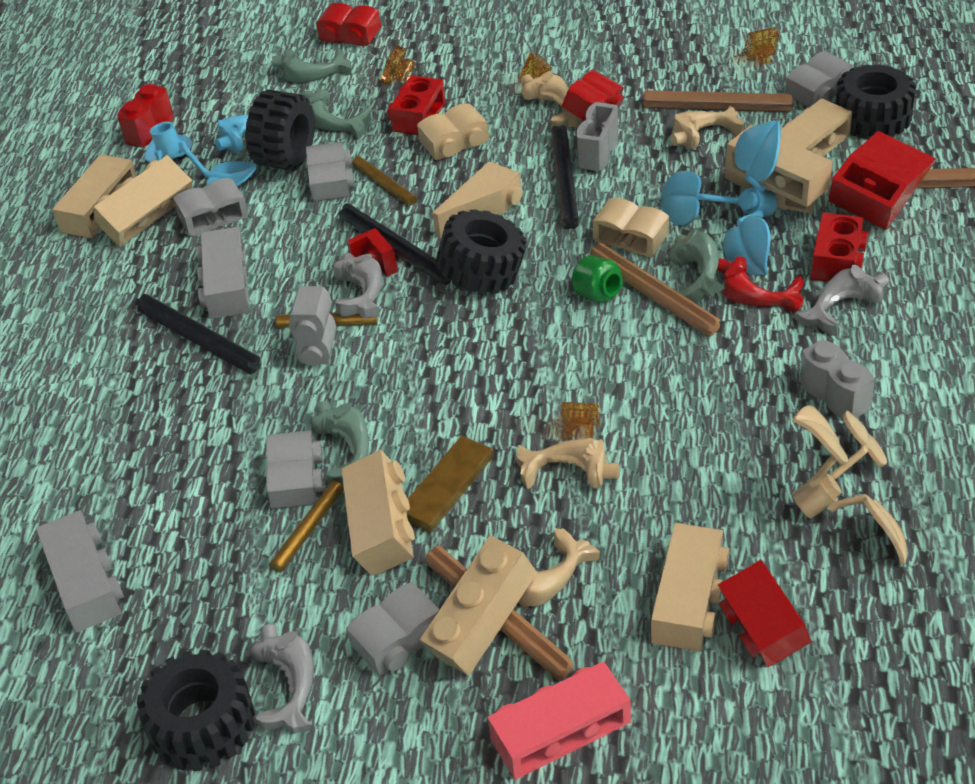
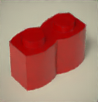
(348, 24)
(591, 89)
(146, 110)

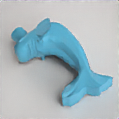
(231, 133)

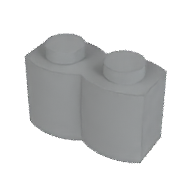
(816, 78)
(597, 136)
(329, 171)
(210, 206)
(312, 325)
(836, 379)
(292, 469)
(393, 629)

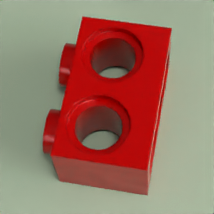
(416, 101)
(838, 245)

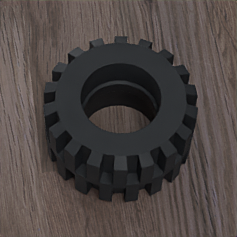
(878, 99)
(279, 129)
(480, 251)
(200, 736)

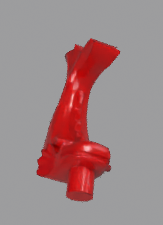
(742, 290)

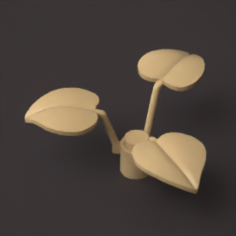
(822, 491)

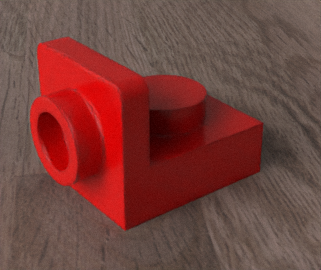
(375, 244)

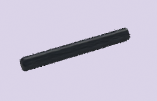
(564, 177)
(400, 245)
(198, 334)

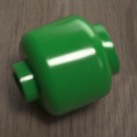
(597, 278)

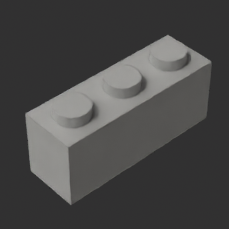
(223, 273)
(80, 570)

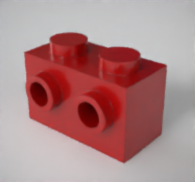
(764, 613)

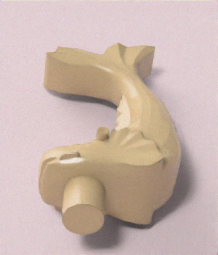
(549, 88)
(688, 123)
(584, 452)
(552, 581)

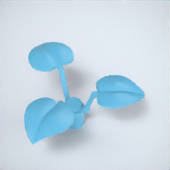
(167, 142)
(757, 155)

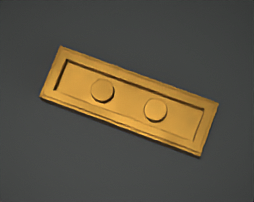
(447, 482)

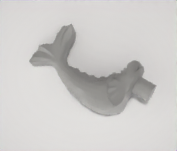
(363, 272)
(844, 285)
(296, 659)

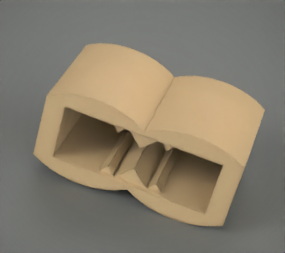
(453, 131)
(631, 227)

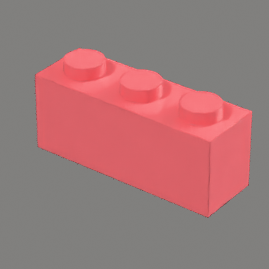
(559, 719)

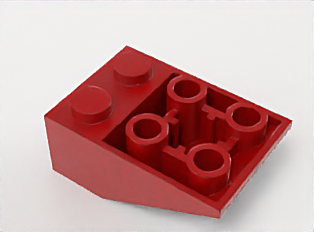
(879, 179)

